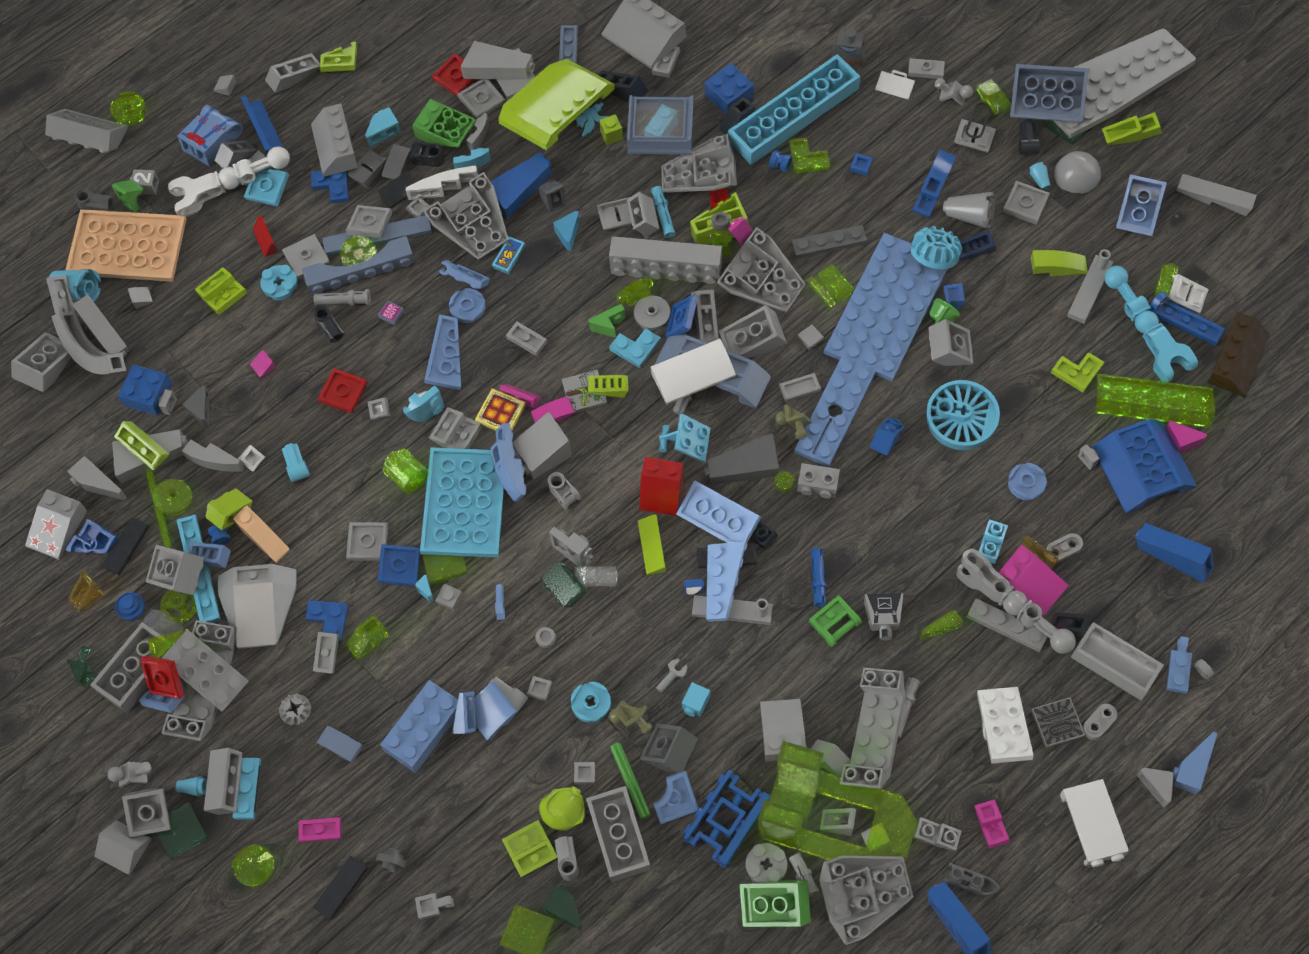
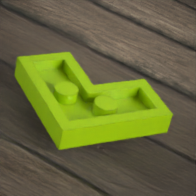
(1078, 375)

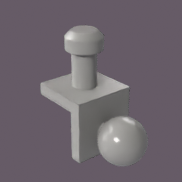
(953, 90)
(130, 773)

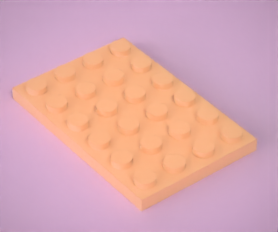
(127, 244)

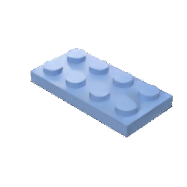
(718, 514)

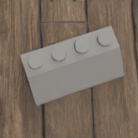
(85, 130)
(333, 141)

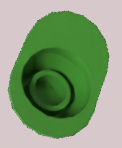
(942, 310)

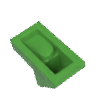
(127, 193)
(604, 322)

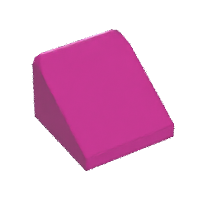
(262, 364)

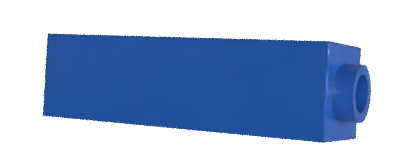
(520, 183)
(1176, 551)
(958, 921)

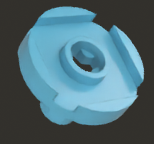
(272, 275)
(580, 706)

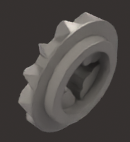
(303, 711)

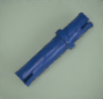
(818, 585)

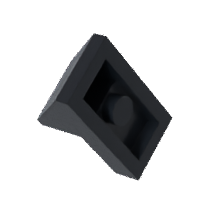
(1074, 622)

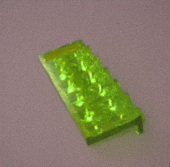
(1154, 400)

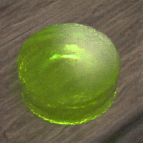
(784, 481)

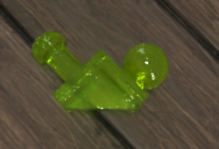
(634, 291)

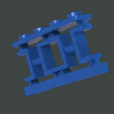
(741, 827)

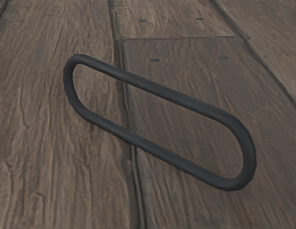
(986, 121)

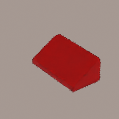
(264, 237)

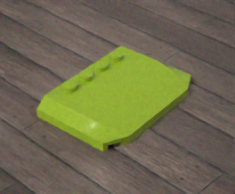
(552, 102)

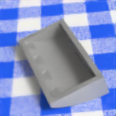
(1117, 661)

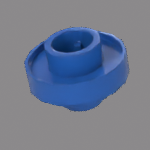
(130, 606)

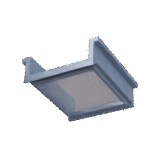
(660, 125)

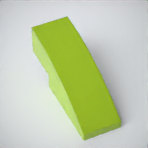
(1132, 129)
(1058, 263)

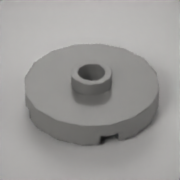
(654, 320)

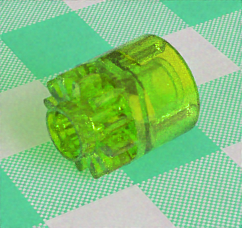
(405, 470)

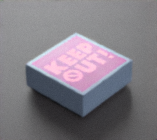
(391, 312)

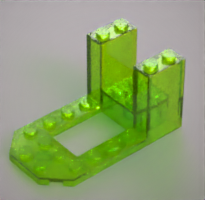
(792, 798)

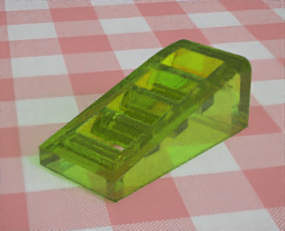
(947, 623)

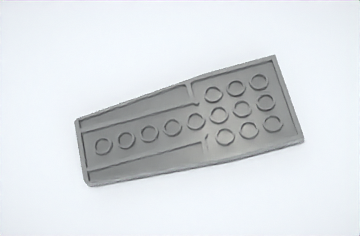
(1127, 76)

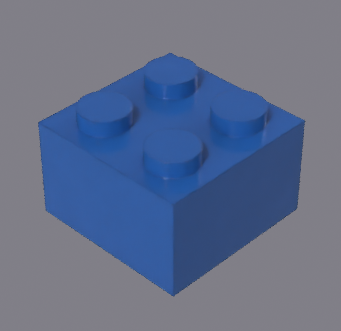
(728, 87)
(144, 389)

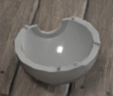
(1077, 172)

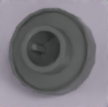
(391, 860)

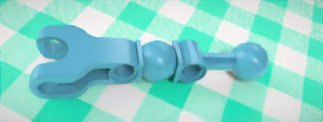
(1155, 334)

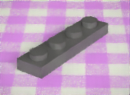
(829, 241)

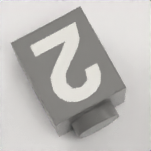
(147, 180)

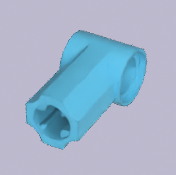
(296, 466)

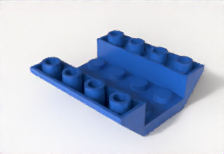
(1142, 464)

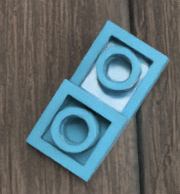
(478, 157)
(993, 540)

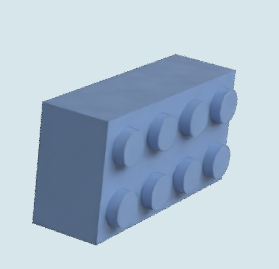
(421, 726)

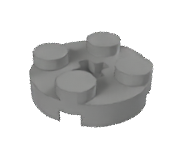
(759, 854)

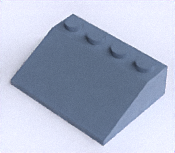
(1049, 93)

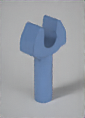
(499, 604)

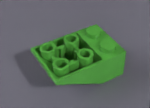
(442, 125)

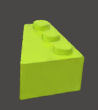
(702, 224)

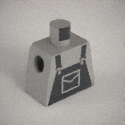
(884, 613)

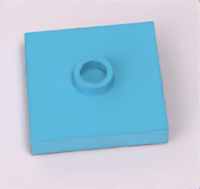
(267, 187)

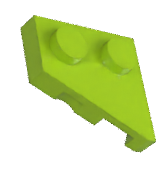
(339, 59)

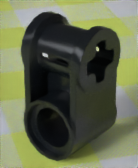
(424, 154)

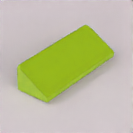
(141, 444)
(651, 545)

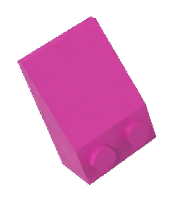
(1033, 579)

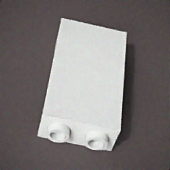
(1095, 823)

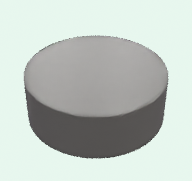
(545, 637)
(1204, 669)

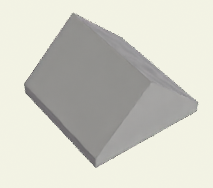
(119, 849)

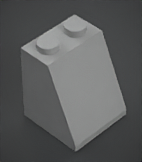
(542, 447)

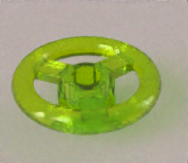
(174, 597)

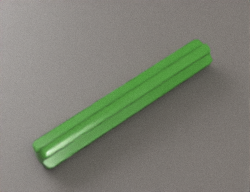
(630, 780)

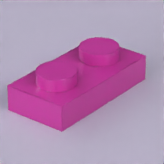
(319, 830)

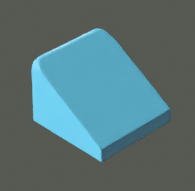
(424, 588)

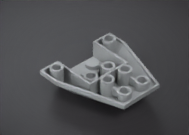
(707, 169)
(471, 218)
(762, 274)
(257, 602)
(863, 892)

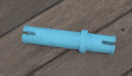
(662, 209)

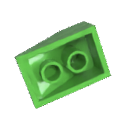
(775, 904)

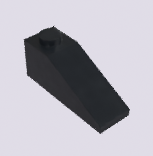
(625, 85)

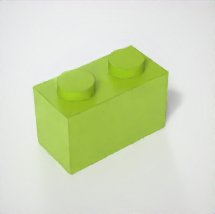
(225, 508)

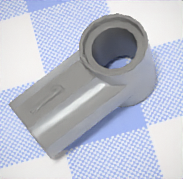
(514, 695)
(566, 856)

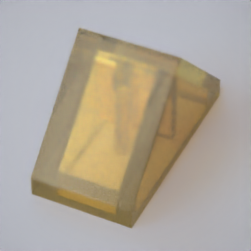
(84, 592)

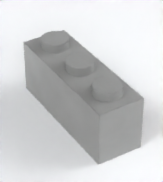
(223, 781)

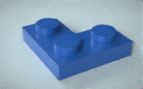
(336, 184)
(329, 613)

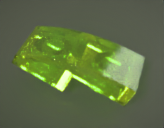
(994, 95)

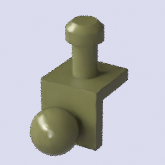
(794, 419)
(629, 715)

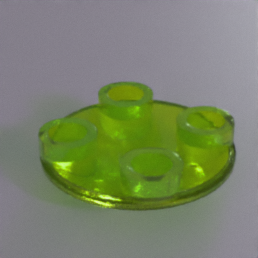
(357, 250)
(253, 865)

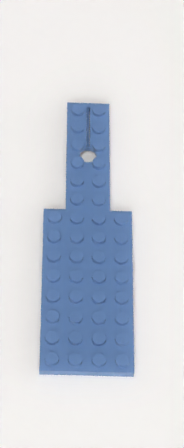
(870, 339)

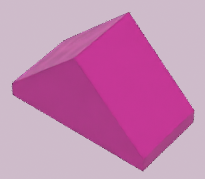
(1185, 437)

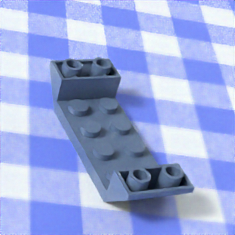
(749, 379)

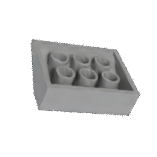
(644, 31)

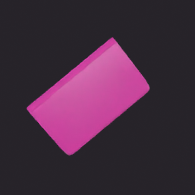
(530, 398)

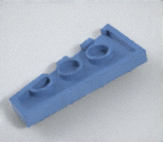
(444, 358)

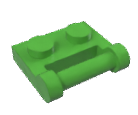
(830, 616)

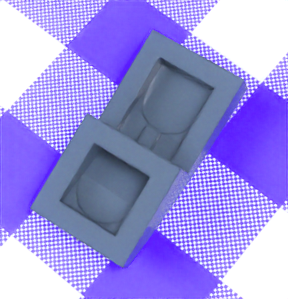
(340, 744)

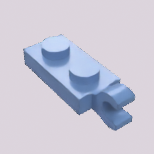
(464, 274)
(1179, 667)

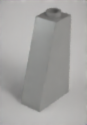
(495, 62)
(100, 326)
(129, 466)

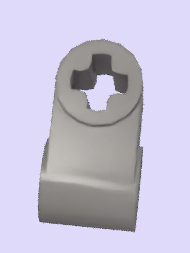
(564, 493)

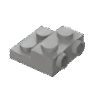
(574, 547)

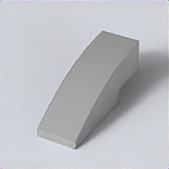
(211, 457)

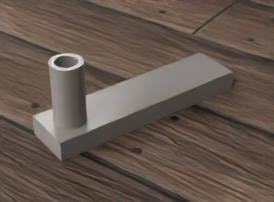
(1090, 287)
(741, 611)

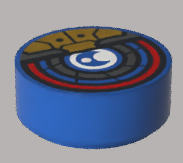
(1159, 300)

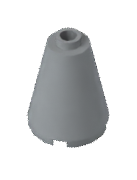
(971, 208)

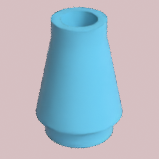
(1040, 175)
(192, 786)

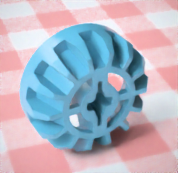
(936, 248)

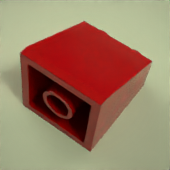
(661, 486)

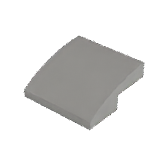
(455, 430)

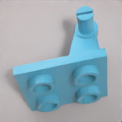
(690, 438)

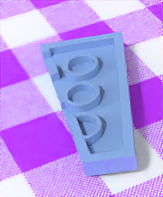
(722, 577)

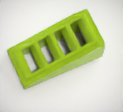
(616, 380)

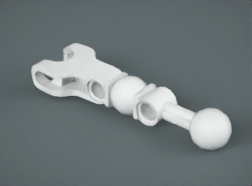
(214, 184)

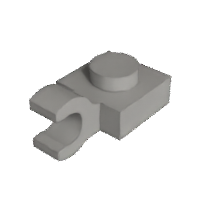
(430, 905)

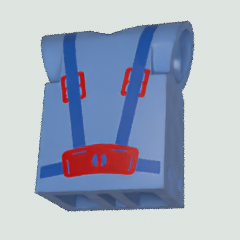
(207, 132)

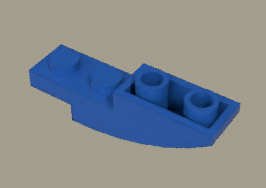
(934, 183)

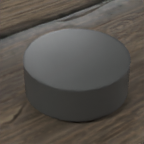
(720, 221)

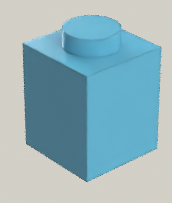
(695, 700)

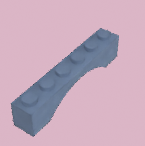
(325, 277)

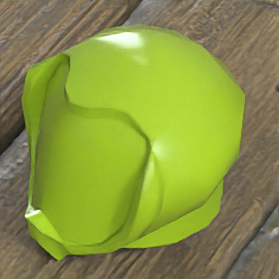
(563, 808)

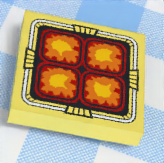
(500, 409)

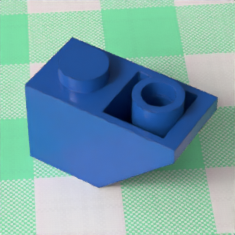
(887, 436)

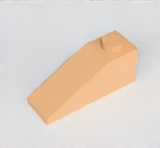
(261, 534)

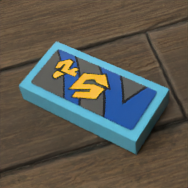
(508, 255)

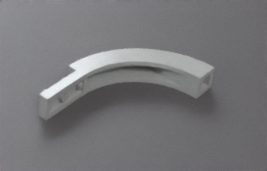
(72, 335)

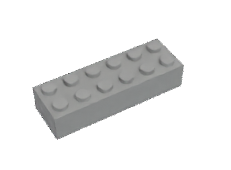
(665, 260)

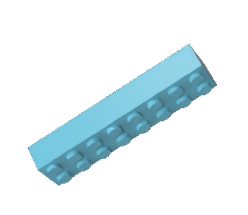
(794, 109)

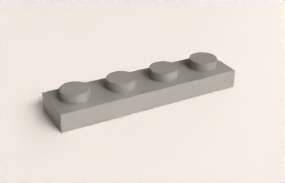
(1006, 625)

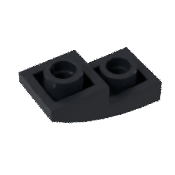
(763, 535)

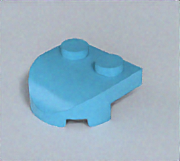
(424, 407)

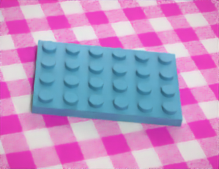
(462, 504)

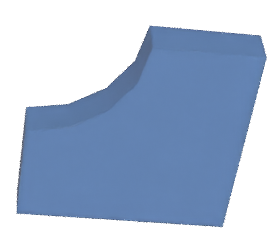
(677, 800)

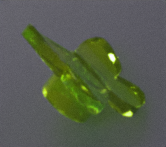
(721, 240)

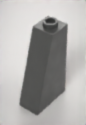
(744, 463)

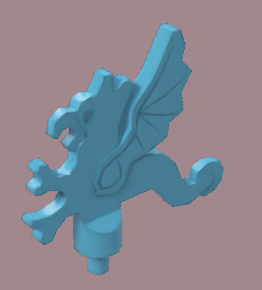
(591, 115)

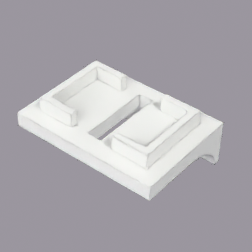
(1180, 290)

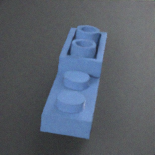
(508, 469)

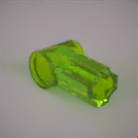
(1166, 280)

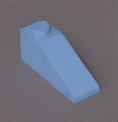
(1192, 769)

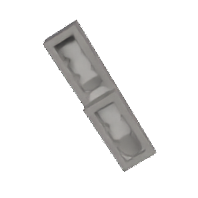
(1210, 192)

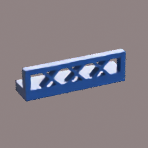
(262, 124)

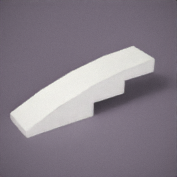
(436, 185)

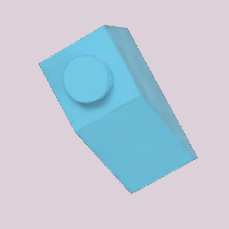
(382, 126)

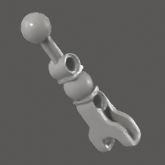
(986, 580)

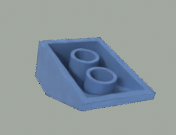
(1141, 205)

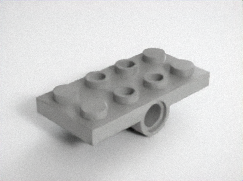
(205, 670)

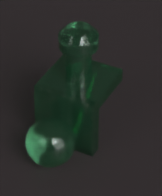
(82, 670)

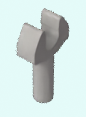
(672, 675)

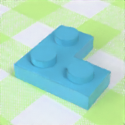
(637, 351)

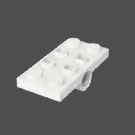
(1004, 725)

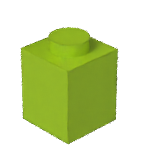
(611, 129)

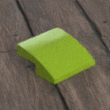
(221, 291)
(529, 848)

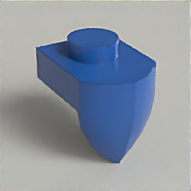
(954, 295)

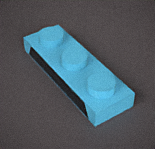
(248, 789)

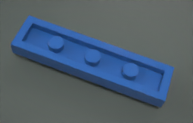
(1189, 322)

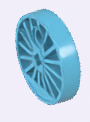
(969, 421)

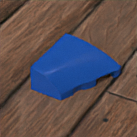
(92, 539)

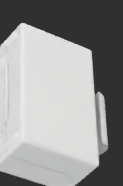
(895, 84)

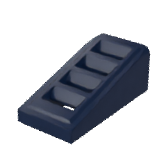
(984, 249)

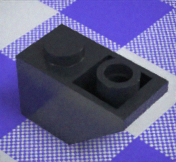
(737, 113)

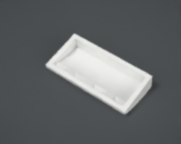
(693, 371)

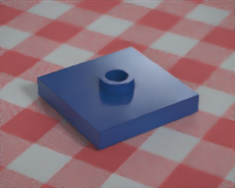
(681, 316)
(398, 565)

